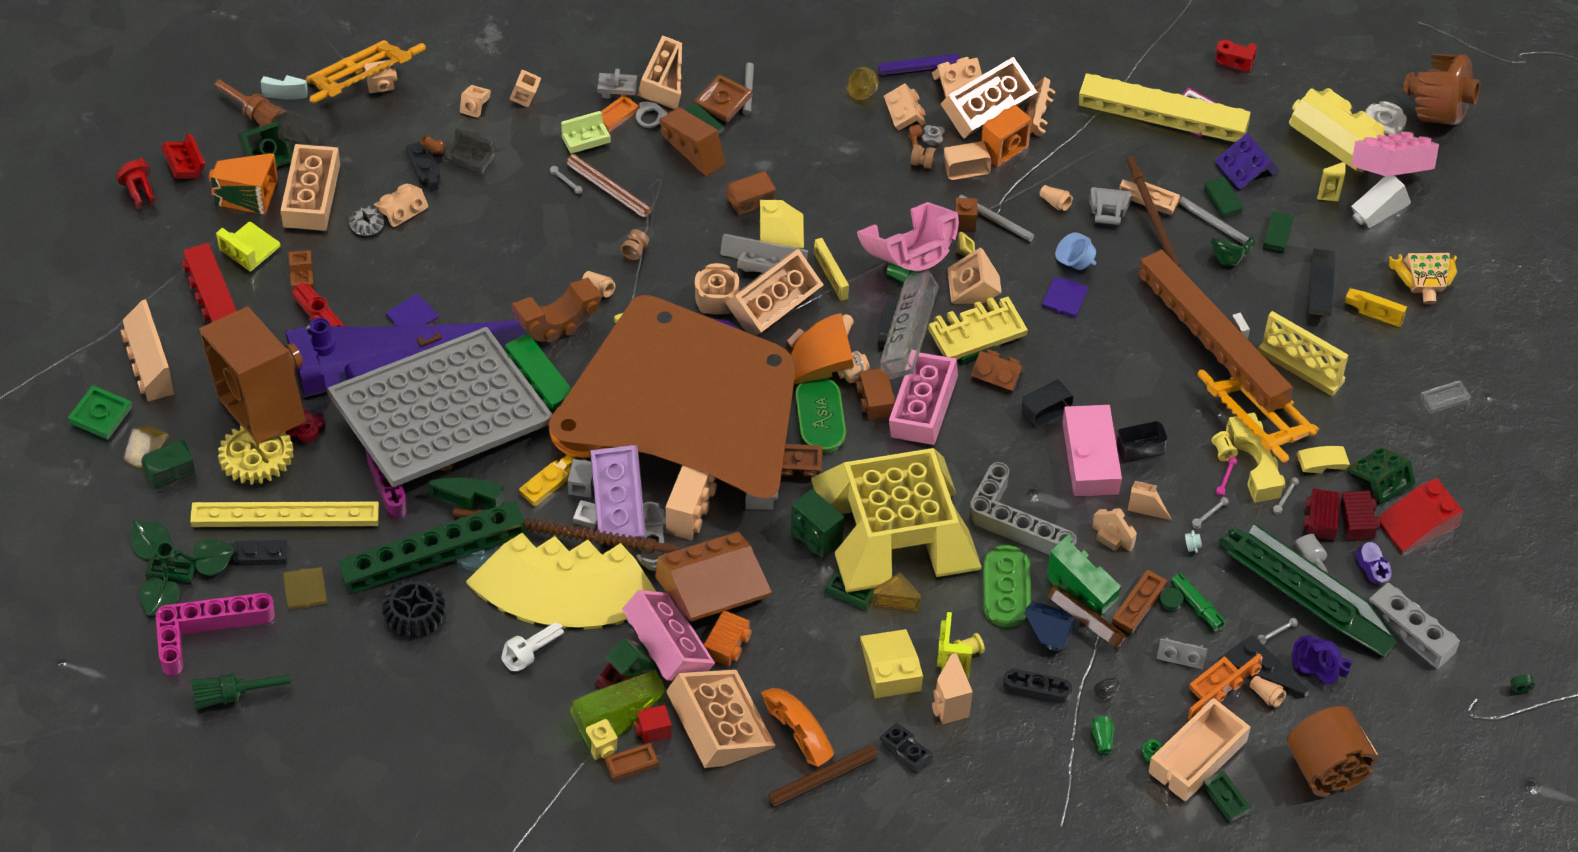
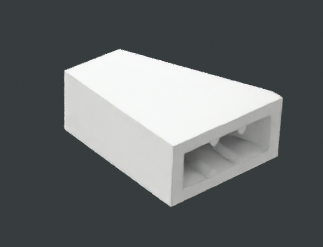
(1381, 201)

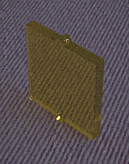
(305, 588)

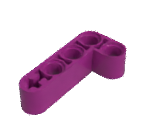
(388, 494)

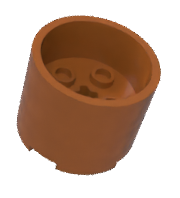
(1332, 750)

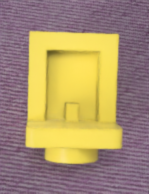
(602, 739)

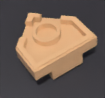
(1113, 529)

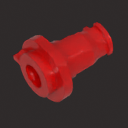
(135, 175)

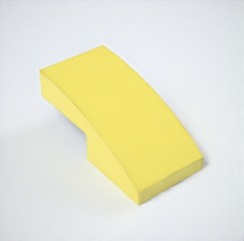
(1319, 458)

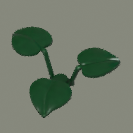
(154, 540)

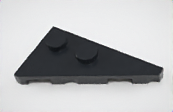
(1272, 668)

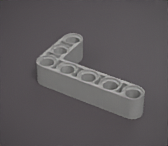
(991, 511)

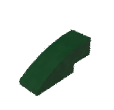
(467, 492)

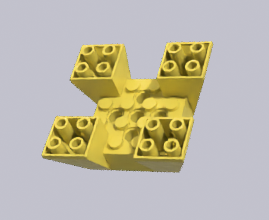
(896, 505)

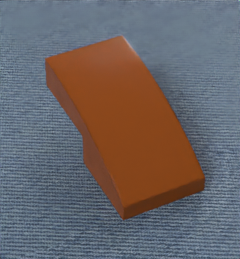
(301, 268)

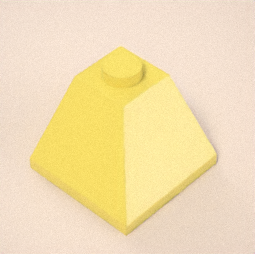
(781, 224)

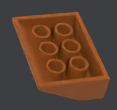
(712, 576)

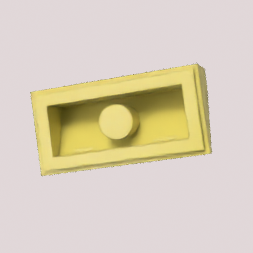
(1332, 182)

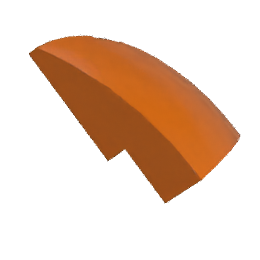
(822, 350)

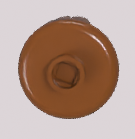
(1444, 92)

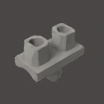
(617, 84)

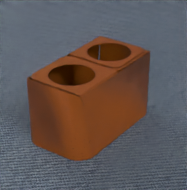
(746, 193)

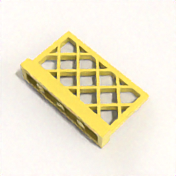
(1301, 362)

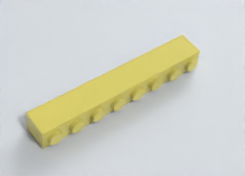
(1163, 108)

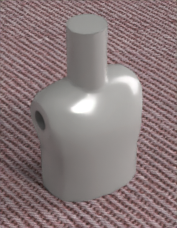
(1311, 549)

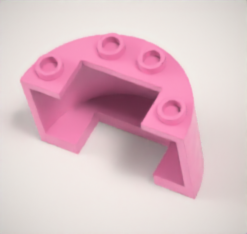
(920, 247)

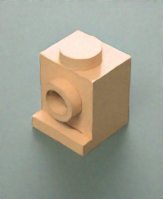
(525, 88)

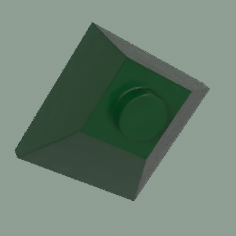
(265, 140)

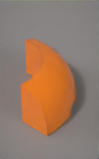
(808, 731)

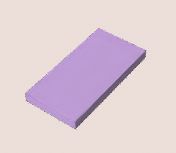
(618, 491)

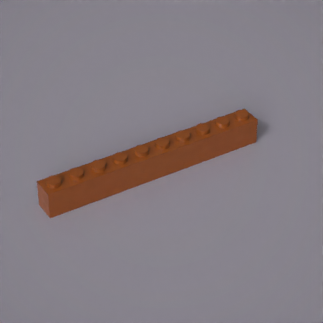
(1215, 331)

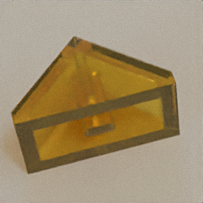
(142, 441)
(897, 594)

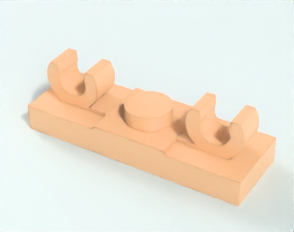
(1038, 104)

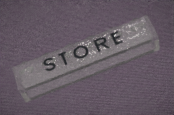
(909, 325)

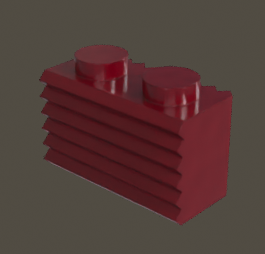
(1323, 513)
(1359, 515)

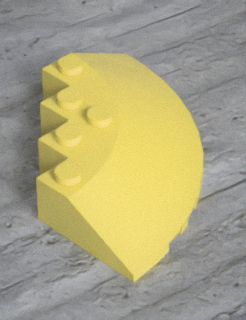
(560, 584)

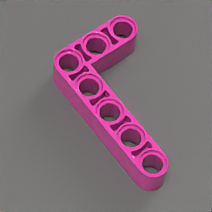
(205, 620)

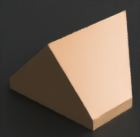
(1146, 500)

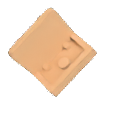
(957, 74)

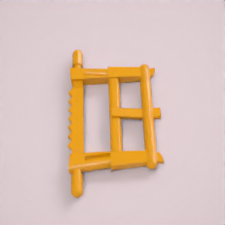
(331, 88)
(1270, 441)

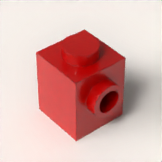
(653, 724)

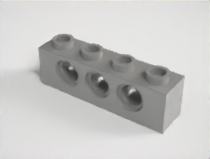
(1418, 635)

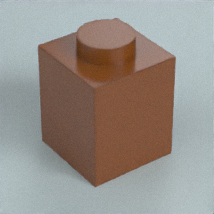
(966, 213)

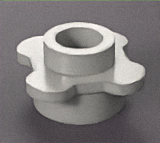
(933, 135)

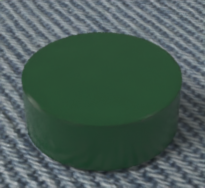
(1171, 599)
(1522, 683)

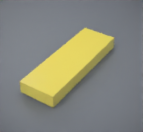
(831, 269)

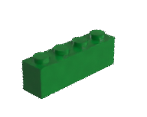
(538, 371)

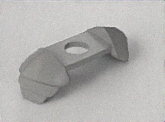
(654, 522)

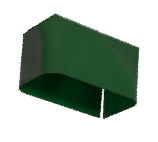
(168, 463)
(631, 658)

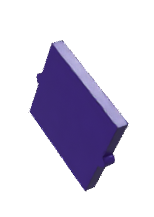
(1065, 296)
(412, 313)

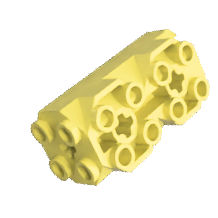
(1330, 124)

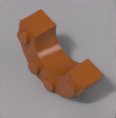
(560, 317)

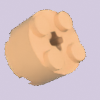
(714, 287)

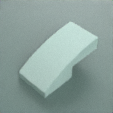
(288, 89)

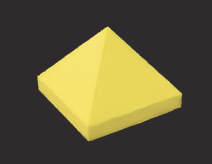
(964, 244)

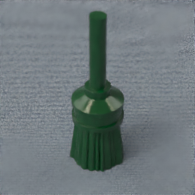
(228, 688)

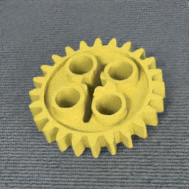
(247, 460)

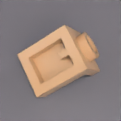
(473, 99)

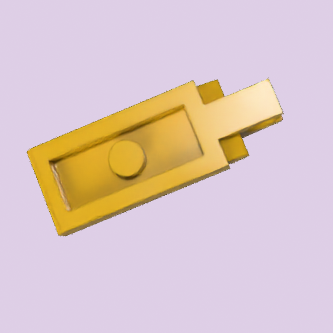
(1376, 307)
(547, 481)

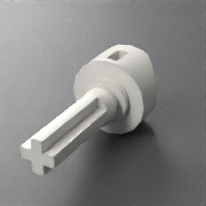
(524, 649)

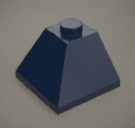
(1050, 624)

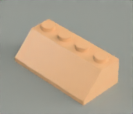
(147, 353)

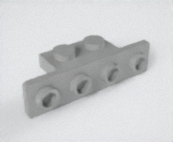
(755, 254)

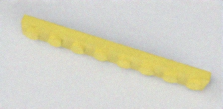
(284, 514)

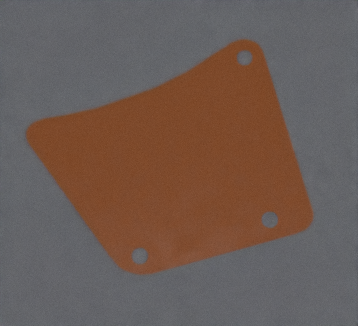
(686, 395)

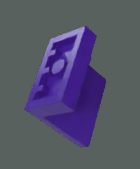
(1245, 161)

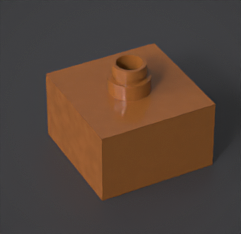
(254, 374)

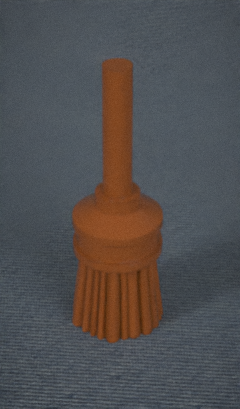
(254, 106)

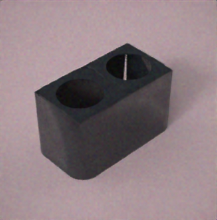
(1046, 403)
(1129, 435)

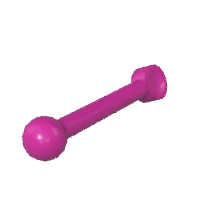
(1220, 491)

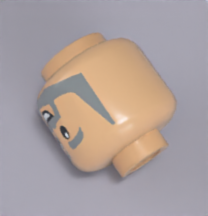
(860, 364)

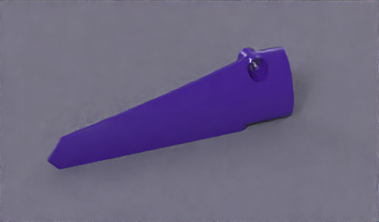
(346, 352)

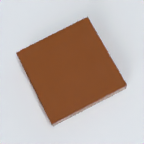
(723, 98)

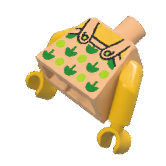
(1425, 272)

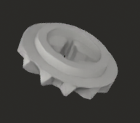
(362, 227)

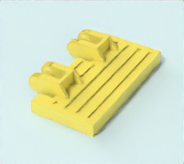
(977, 328)

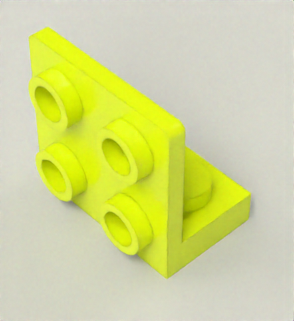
(247, 246)
(945, 649)

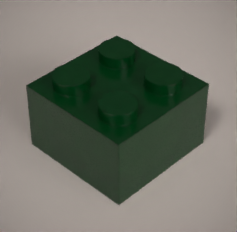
(817, 523)

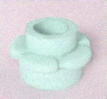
(1193, 541)

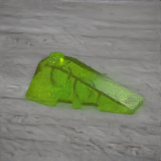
(617, 703)

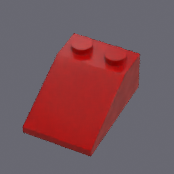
(1421, 516)

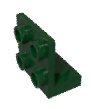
(1386, 472)

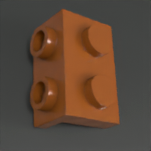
(997, 370)
(802, 459)

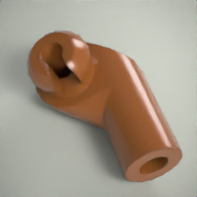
(436, 147)

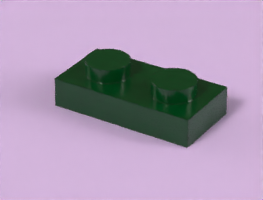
(1226, 796)

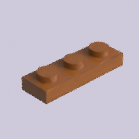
(1139, 601)

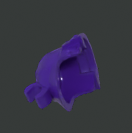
(1319, 658)

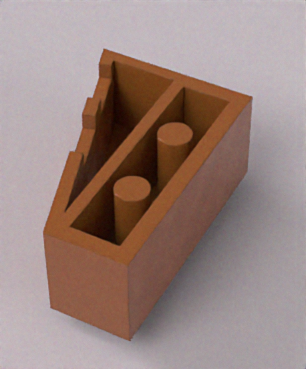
(694, 140)

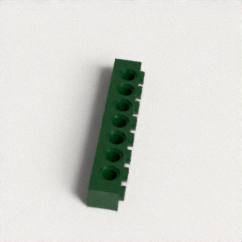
(424, 556)

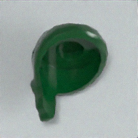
(1230, 253)

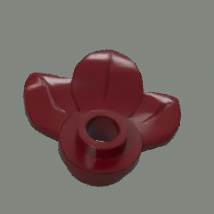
(309, 430)

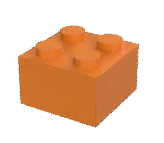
(1006, 134)

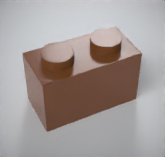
(876, 393)

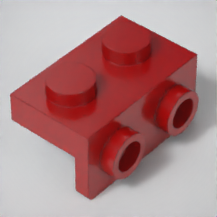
(184, 158)

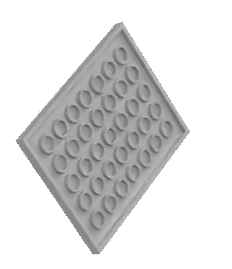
(439, 406)

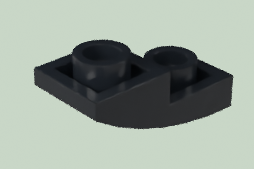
(905, 748)

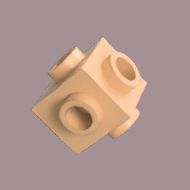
(382, 80)

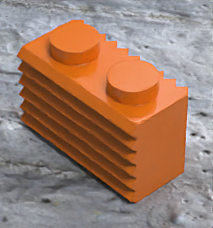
(727, 637)

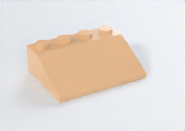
(719, 716)

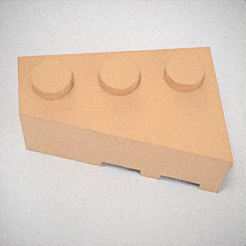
(663, 75)

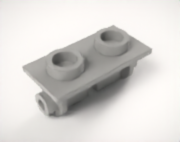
(1181, 653)

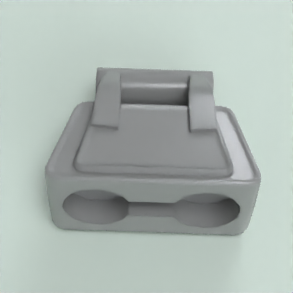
(1109, 204)

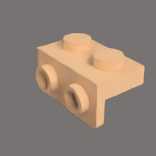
(904, 107)
(402, 204)

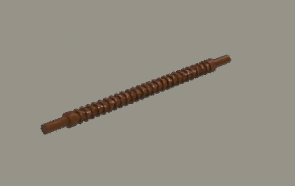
(649, 545)

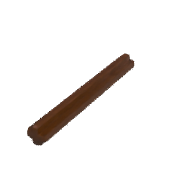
(822, 775)

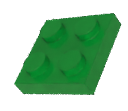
(100, 412)

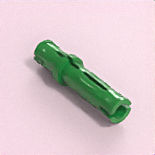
(1204, 608)

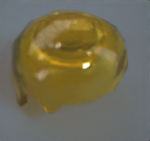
(862, 83)

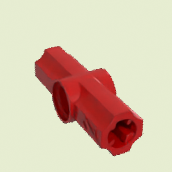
(314, 304)

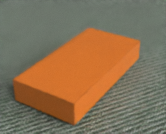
(618, 112)

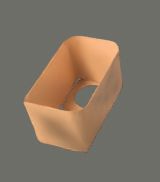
(966, 160)

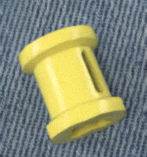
(1224, 445)
(975, 641)

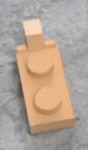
(1164, 200)

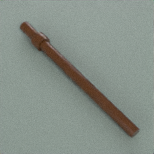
(1138, 178)

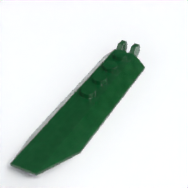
(1309, 587)

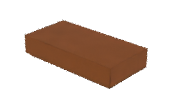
(631, 762)

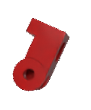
(1236, 55)

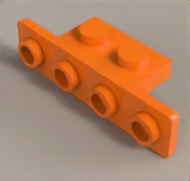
(1220, 680)

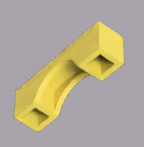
(1264, 481)

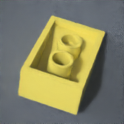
(892, 663)

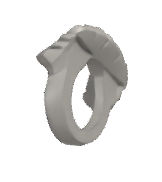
(649, 106)

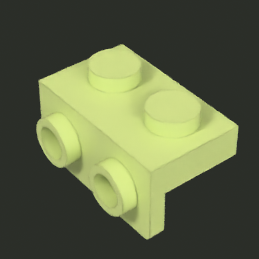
(584, 132)

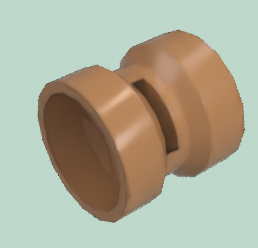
(923, 156)
(634, 244)

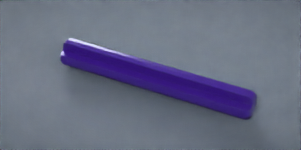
(915, 64)

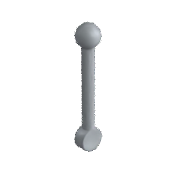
(554, 171)
(1277, 509)
(1196, 523)
(1292, 623)

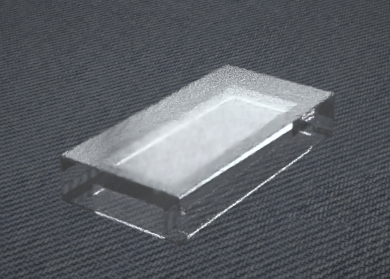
(1445, 396)

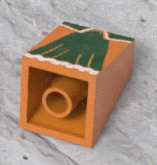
(245, 183)

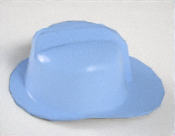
(1076, 251)

